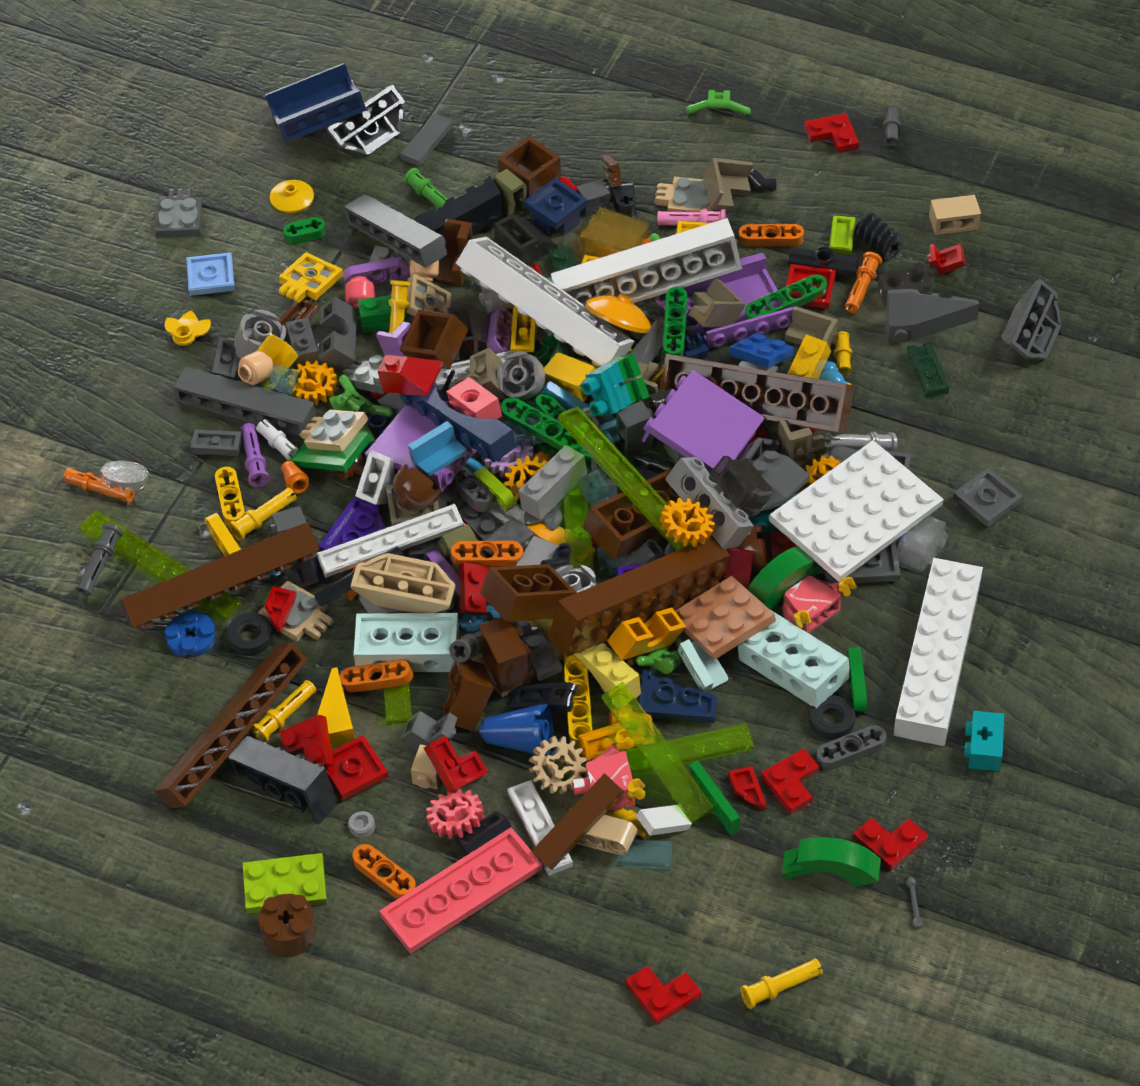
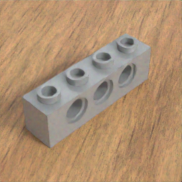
(694, 482)

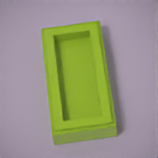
(842, 235)

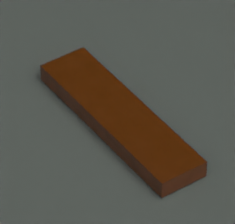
(578, 821)

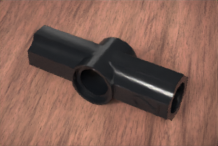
(824, 258)

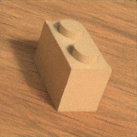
(955, 214)

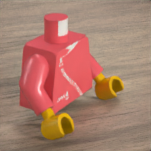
(814, 601)
(616, 766)

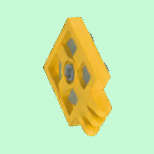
(308, 277)

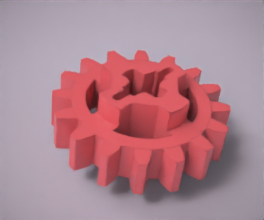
(455, 813)

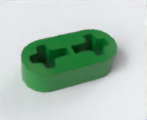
(304, 230)

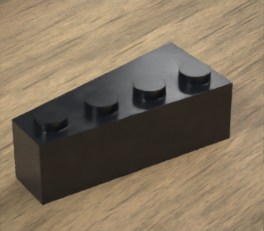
(478, 206)
(285, 776)

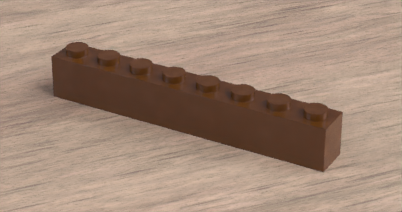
(230, 725)

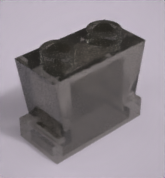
(741, 483)

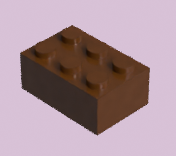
(525, 591)

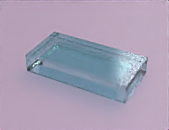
(647, 855)

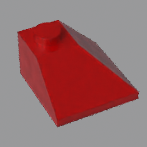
(408, 375)

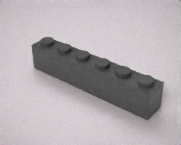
(396, 230)
(243, 401)

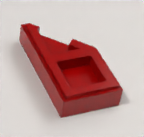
(279, 606)
(746, 787)

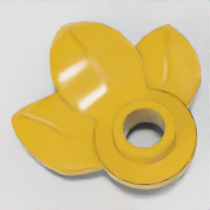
(186, 328)

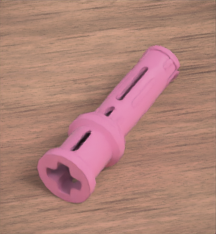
(703, 216)

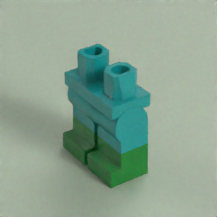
(615, 385)

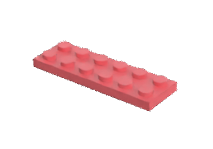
(460, 890)

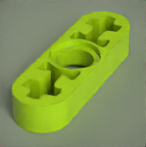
(501, 493)

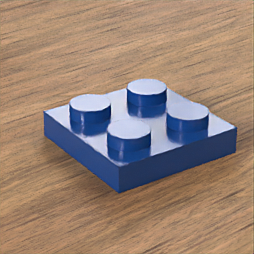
(761, 350)

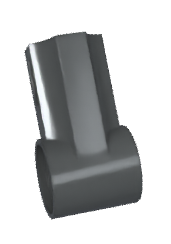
(646, 553)

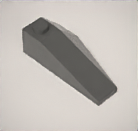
(920, 315)

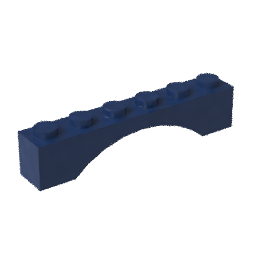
(486, 436)

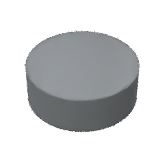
(361, 824)

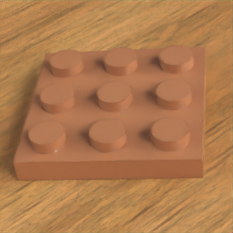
(724, 617)

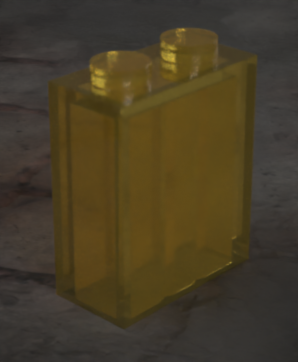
(612, 233)

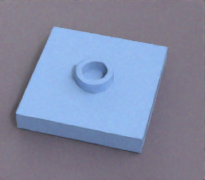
(210, 274)

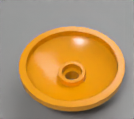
(619, 312)

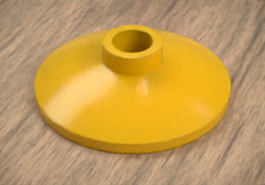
(291, 196)

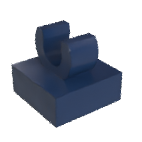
(695, 347)

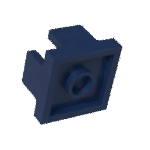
(556, 207)

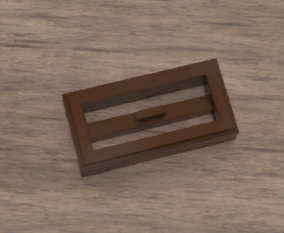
(612, 171)
(308, 311)

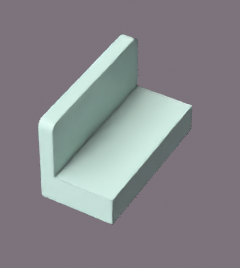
(702, 667)

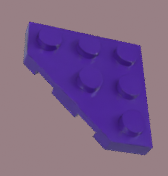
(356, 521)

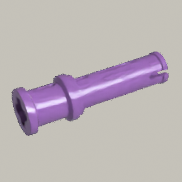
(255, 462)

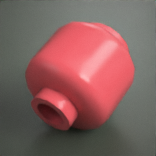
(358, 289)

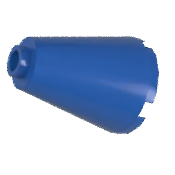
(519, 729)

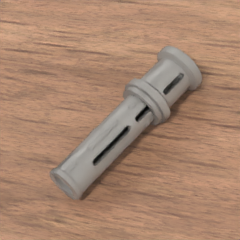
(857, 441)

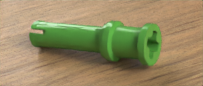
(424, 187)

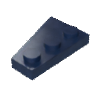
(671, 701)

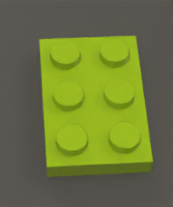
(286, 875)

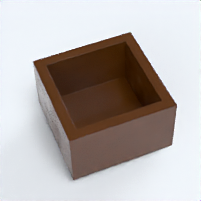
(531, 164)
(434, 337)
(505, 653)

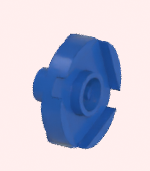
(190, 622)

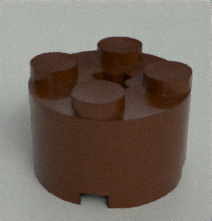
(287, 924)

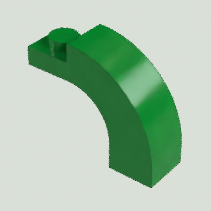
(781, 575)
(832, 856)

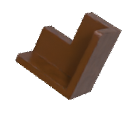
(457, 236)
(468, 693)

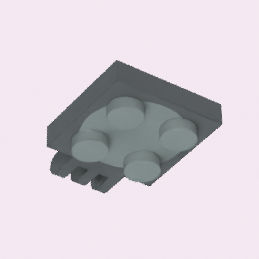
(178, 215)
(364, 374)

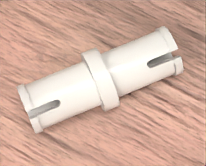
(276, 439)

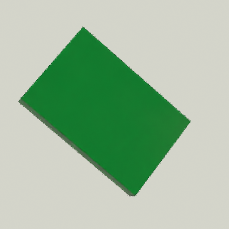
(332, 459)

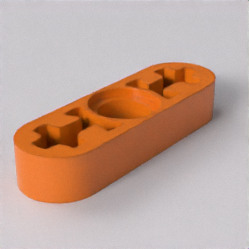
(764, 241)
(494, 546)
(385, 681)
(381, 861)

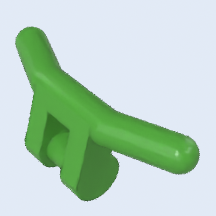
(718, 100)
(358, 402)
(661, 660)

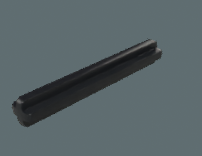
(344, 584)

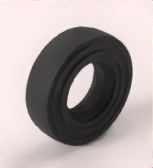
(250, 647)
(828, 731)

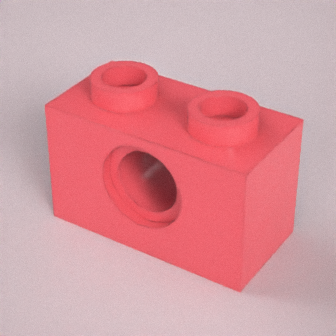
(473, 400)

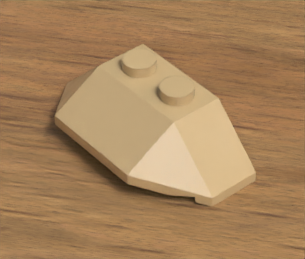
(404, 584)

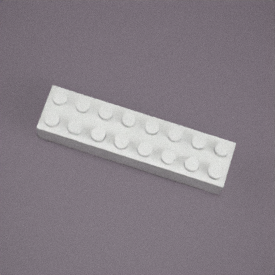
(655, 266)
(543, 301)
(938, 652)

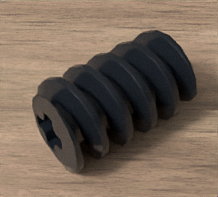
(879, 236)

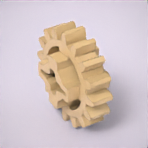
(546, 763)

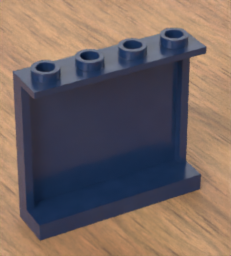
(315, 102)

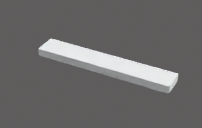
(402, 535)

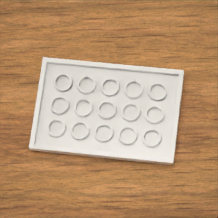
(855, 510)

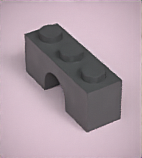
(339, 346)

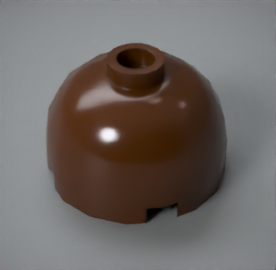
(414, 489)
(759, 543)

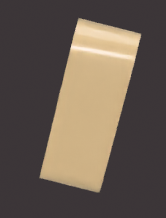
(610, 835)

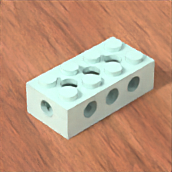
(411, 637)
(795, 661)

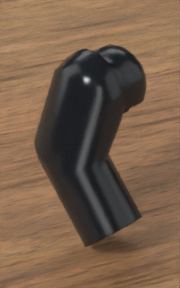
(759, 182)
(560, 556)

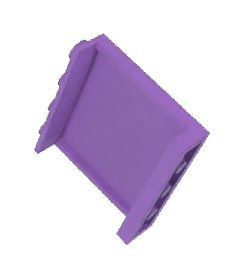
(749, 285)
(703, 421)
(406, 429)

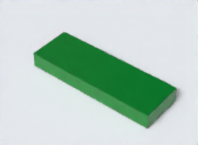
(722, 807)

